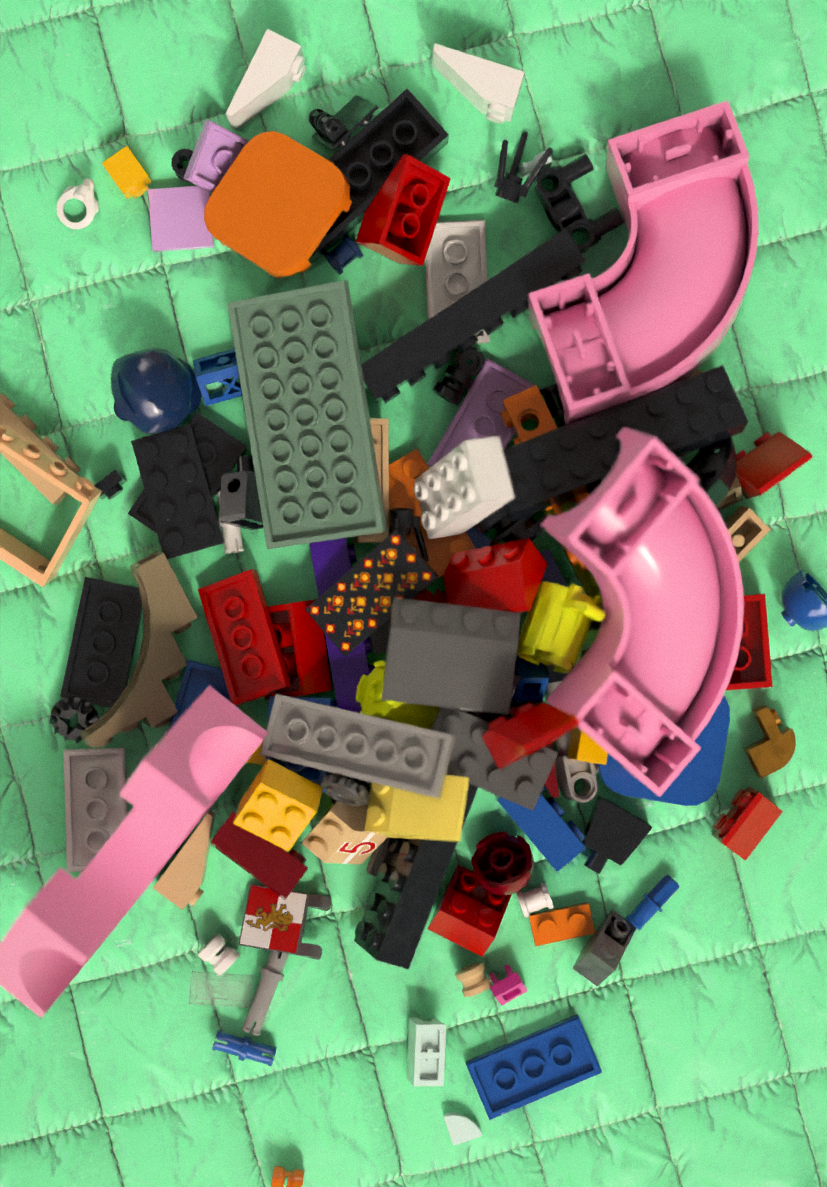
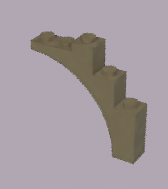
(160, 658)

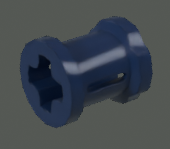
(343, 254)

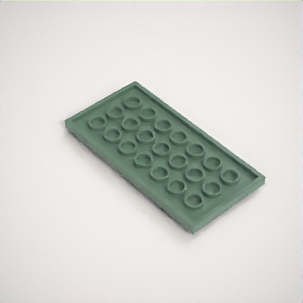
(307, 415)

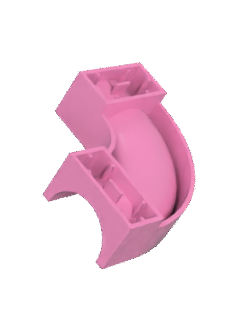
(677, 281)
(668, 609)
(169, 798)

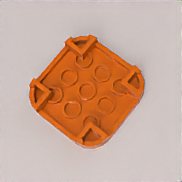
(277, 203)

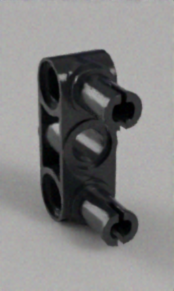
(565, 209)

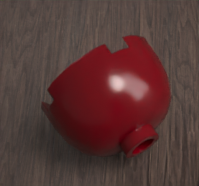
(503, 863)

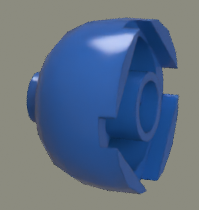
(804, 602)

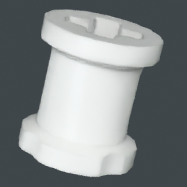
(535, 899)

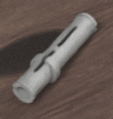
(265, 991)

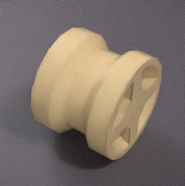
(473, 979)

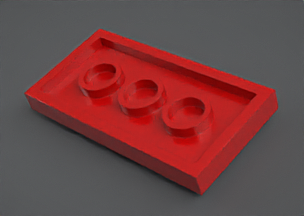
(244, 637)

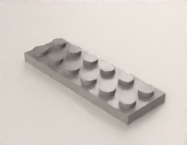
(358, 745)

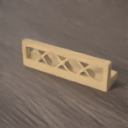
(380, 436)

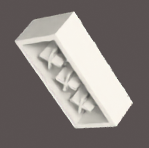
(463, 487)

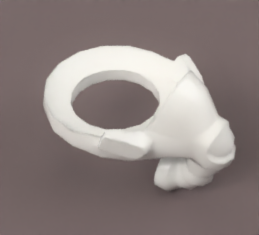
(85, 193)

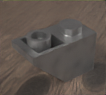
(604, 948)

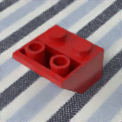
(746, 822)
(468, 912)

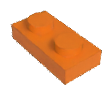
(561, 924)

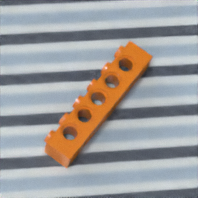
(531, 406)

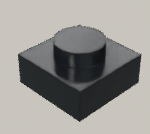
(111, 485)

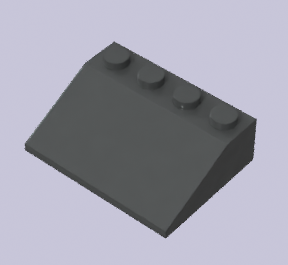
(450, 656)

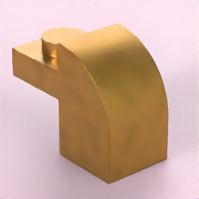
(775, 749)

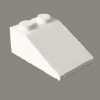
(268, 78)
(485, 84)

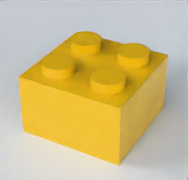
(278, 805)

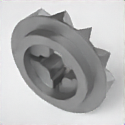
(345, 790)

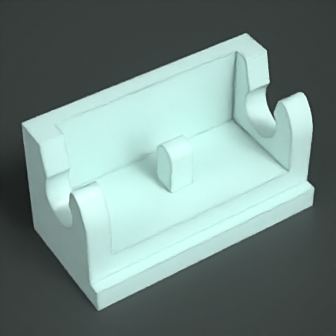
(426, 1052)

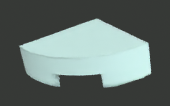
(526, 168)
(461, 1128)

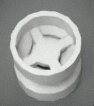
(221, 961)

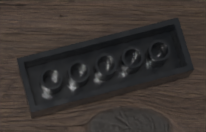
(374, 153)

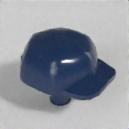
(154, 390)

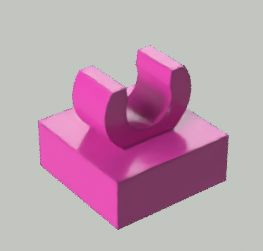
(508, 988)

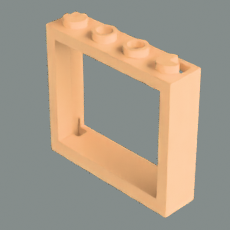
(16, 552)

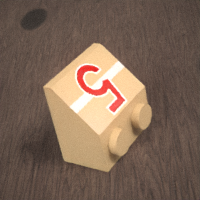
(341, 835)

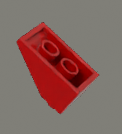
(405, 212)
(768, 463)
(526, 732)

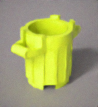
(558, 626)
(370, 695)

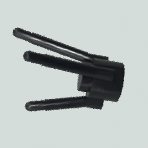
(510, 185)
(404, 520)

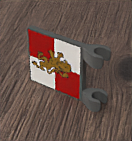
(280, 923)

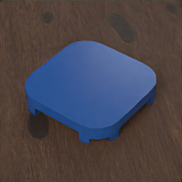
(697, 779)

